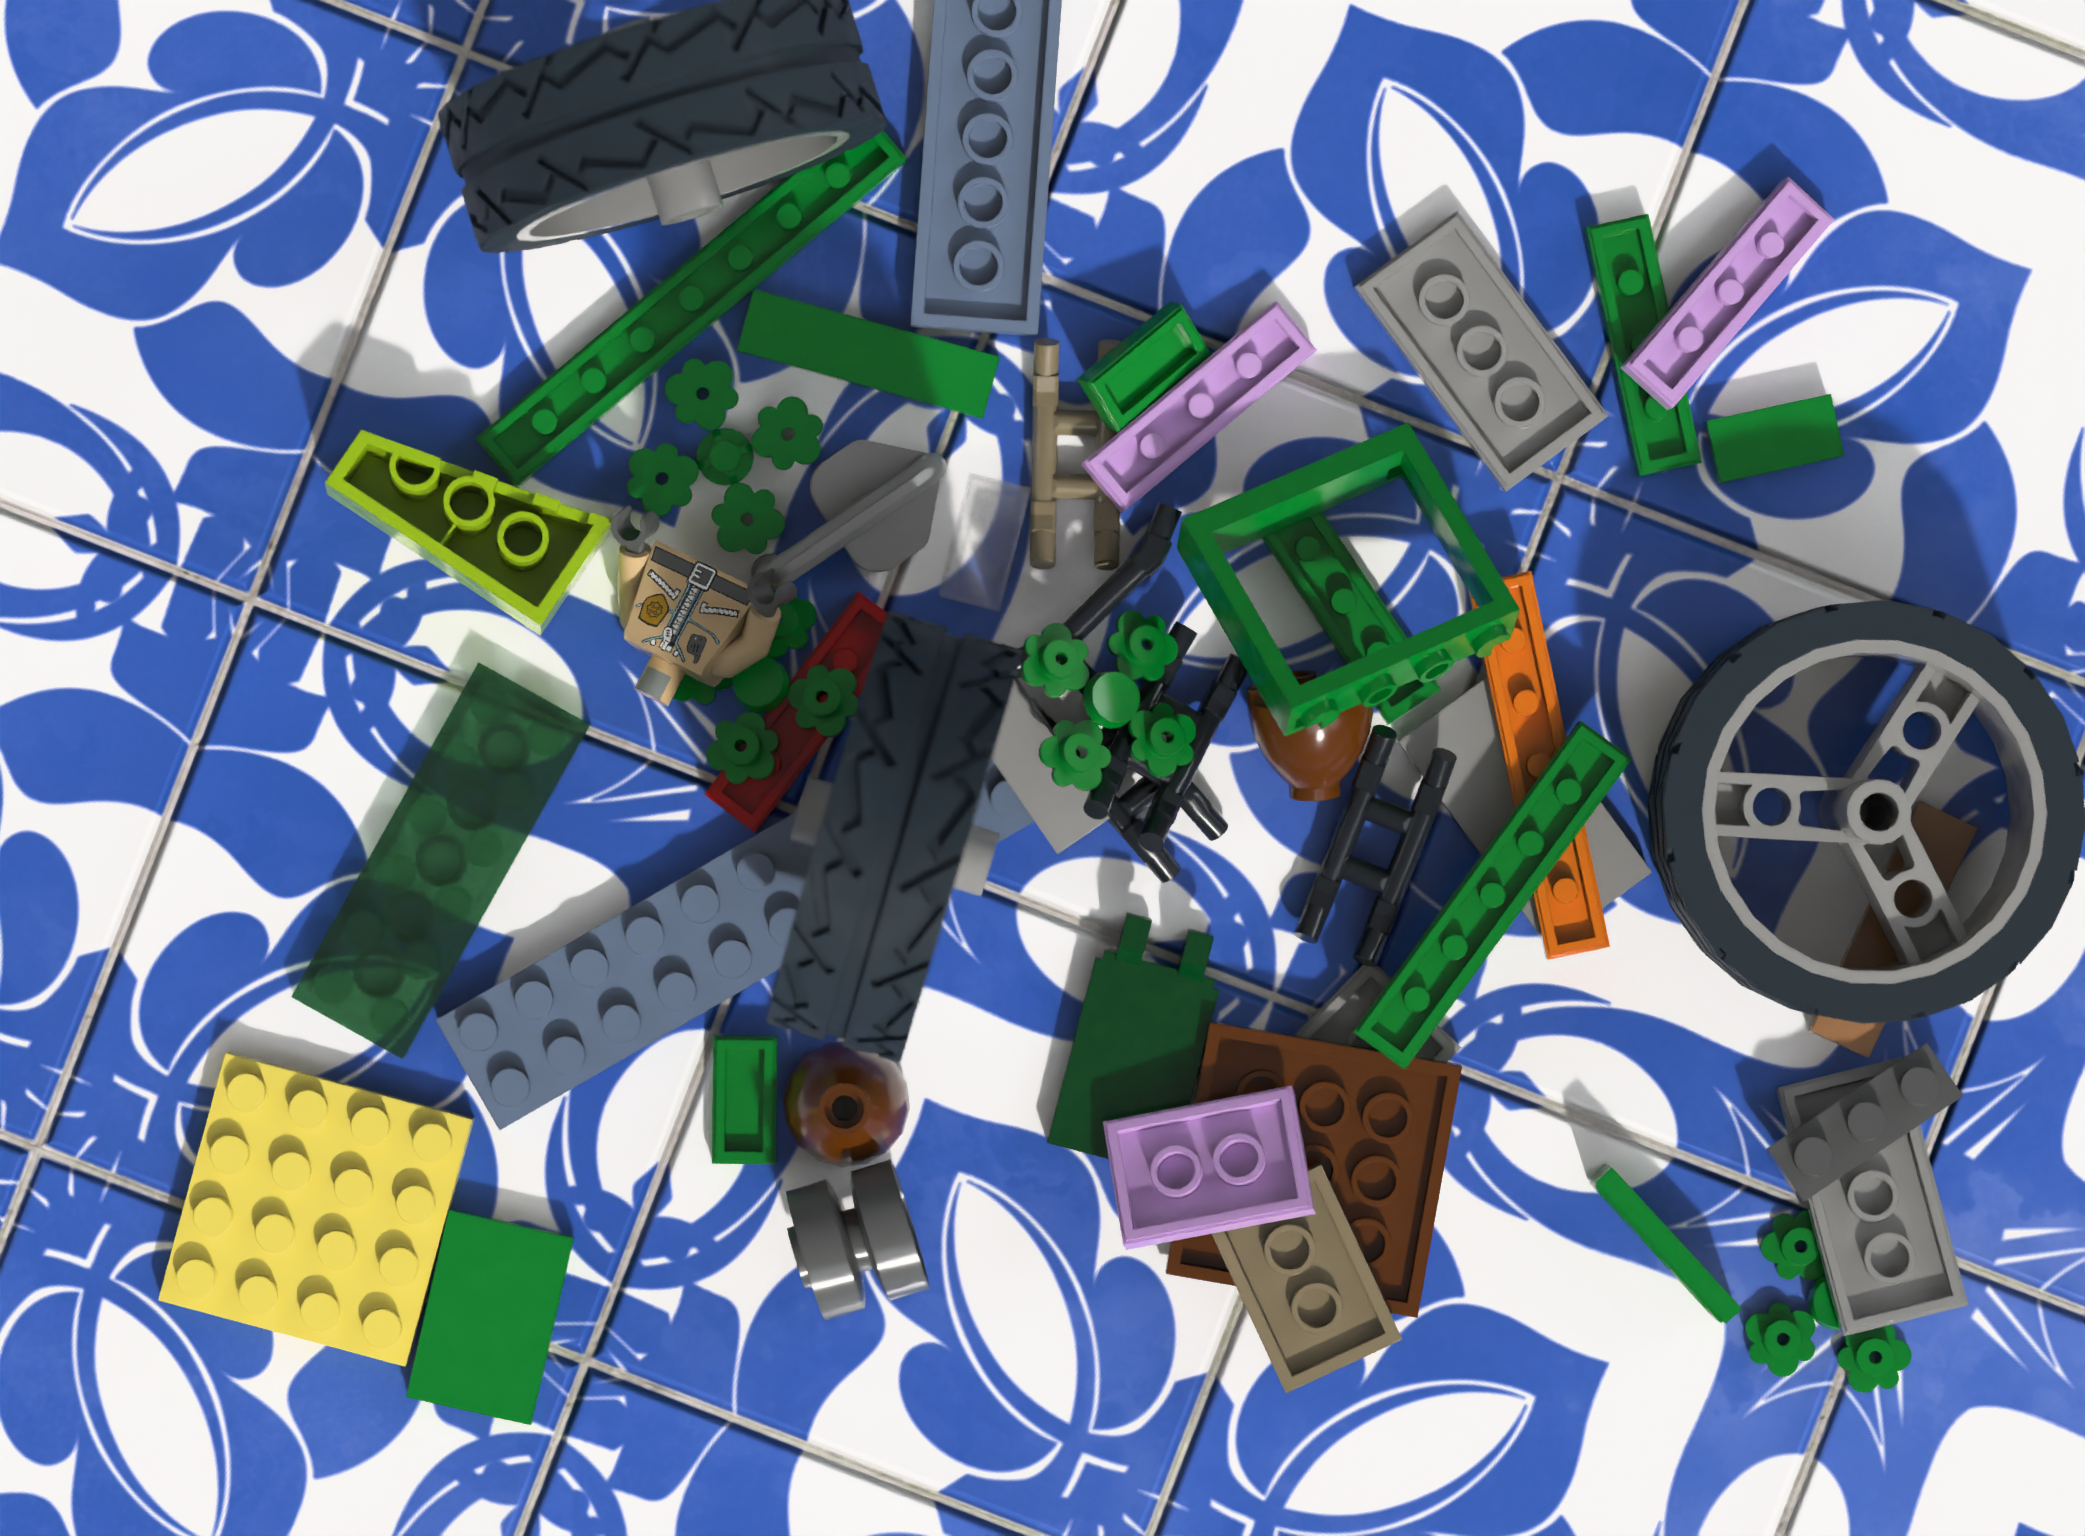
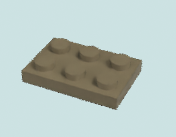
(1308, 1289)

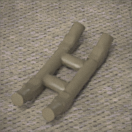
(1046, 483)

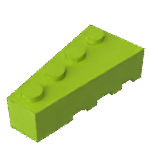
(484, 533)

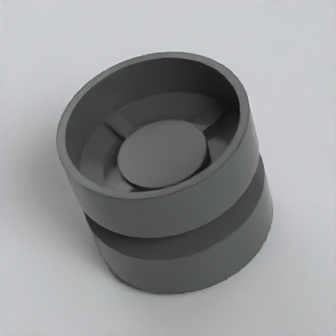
(839, 1245)

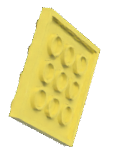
(316, 1209)

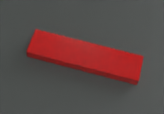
(846, 645)

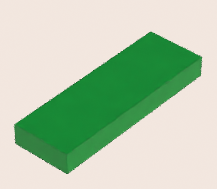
(1664, 1244)

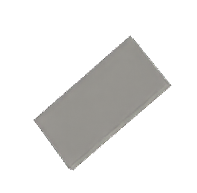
(1481, 351)
(1481, 796)
(1880, 1222)

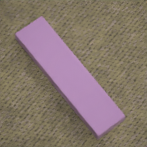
(1727, 293)
(1198, 407)

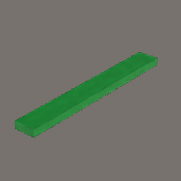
(684, 307)

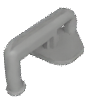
(874, 506)

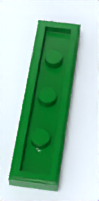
(1631, 307)
(868, 354)
(1342, 601)

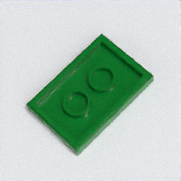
(490, 1316)

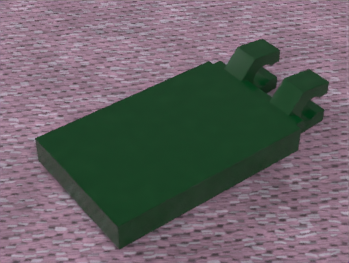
(1134, 1038)

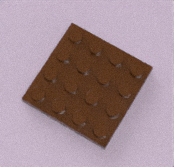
(1368, 1125)

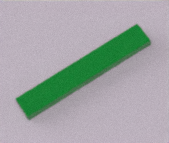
(1492, 894)

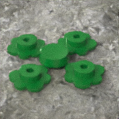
(725, 456)
(765, 688)
(1109, 700)
(1800, 1326)

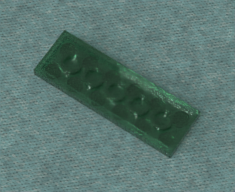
(441, 860)

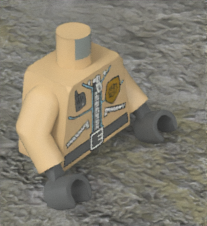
(689, 612)

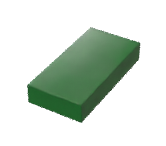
(1144, 366)
(1774, 438)
(744, 1099)

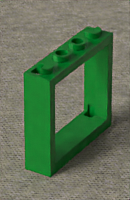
(1304, 493)

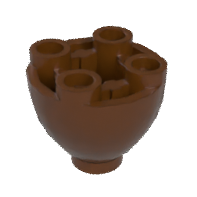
(1311, 758)
(865, 1077)

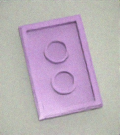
(1208, 1167)

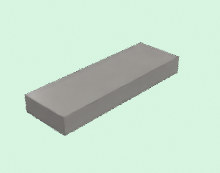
(1016, 754)

